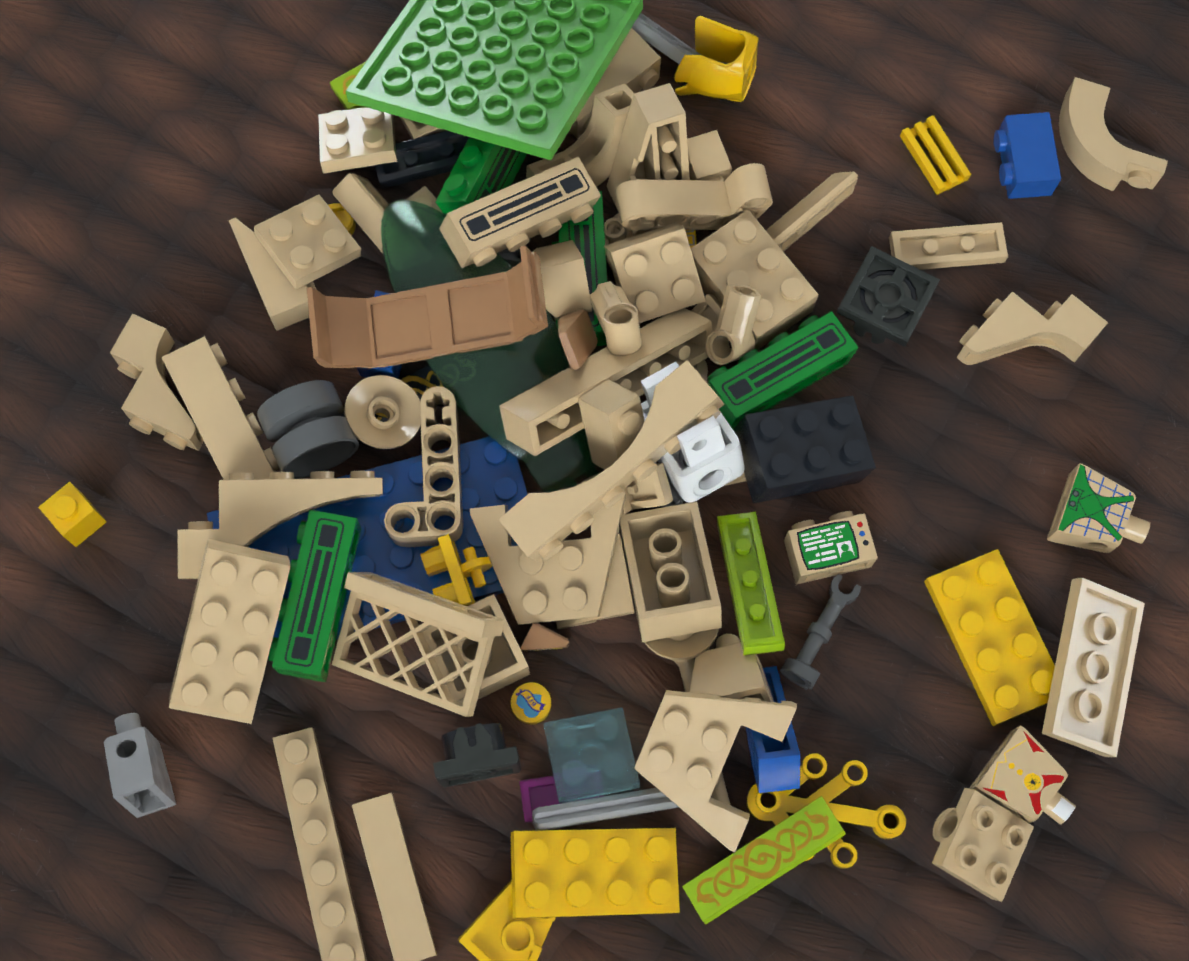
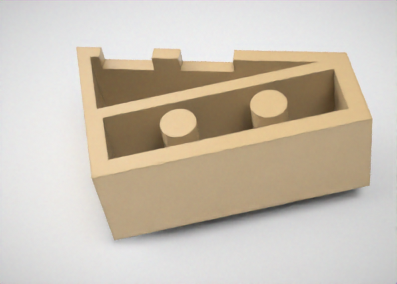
(652, 140)

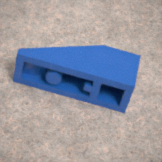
(774, 762)

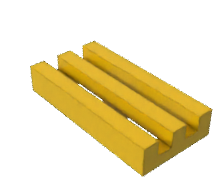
(921, 129)

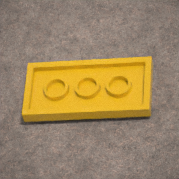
(994, 636)
(594, 872)

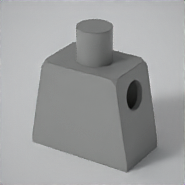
(137, 768)

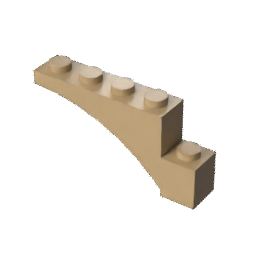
(257, 506)

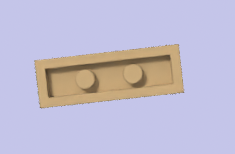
(950, 246)

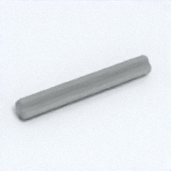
(600, 809)

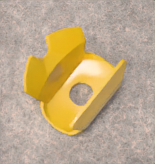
(712, 77)

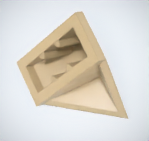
(564, 279)

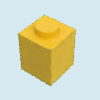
(72, 514)

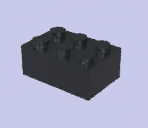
(804, 449)

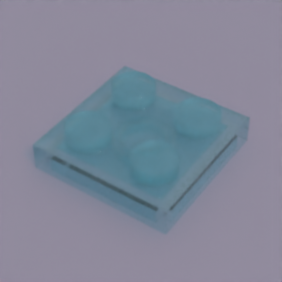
(591, 755)

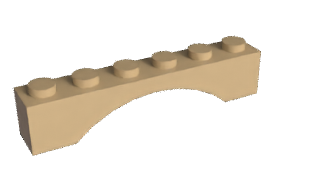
(546, 519)

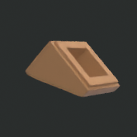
(543, 639)

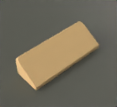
(363, 204)
(812, 208)

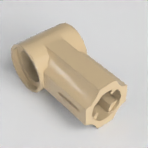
(617, 319)
(734, 325)

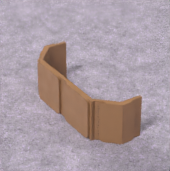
(429, 319)

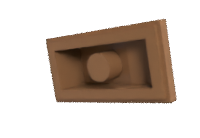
(577, 337)

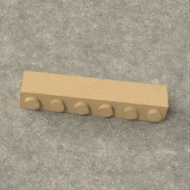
(552, 409)

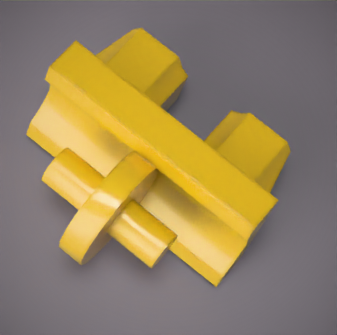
(445, 558)

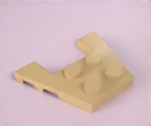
(556, 588)
(692, 745)

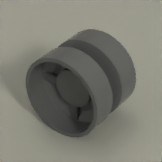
(307, 428)

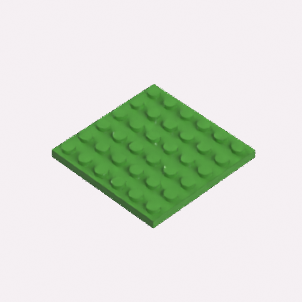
(495, 66)

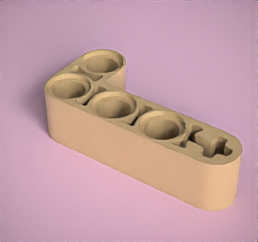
(693, 203)
(434, 467)

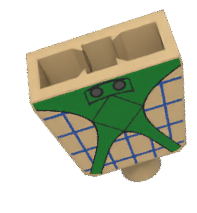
(1095, 513)

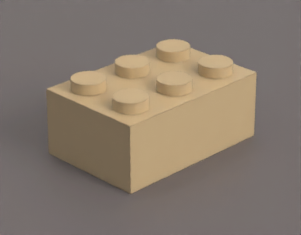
(750, 257)
(670, 572)

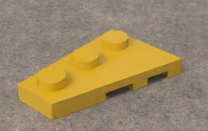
(504, 938)

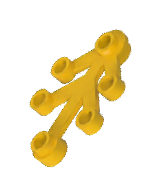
(843, 813)

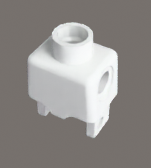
(708, 451)

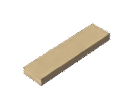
(394, 879)

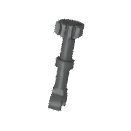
(800, 669)

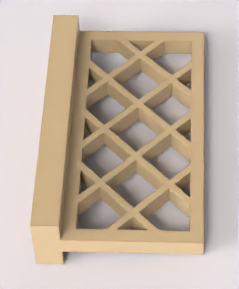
(433, 611)

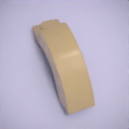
(600, 139)
(1094, 148)

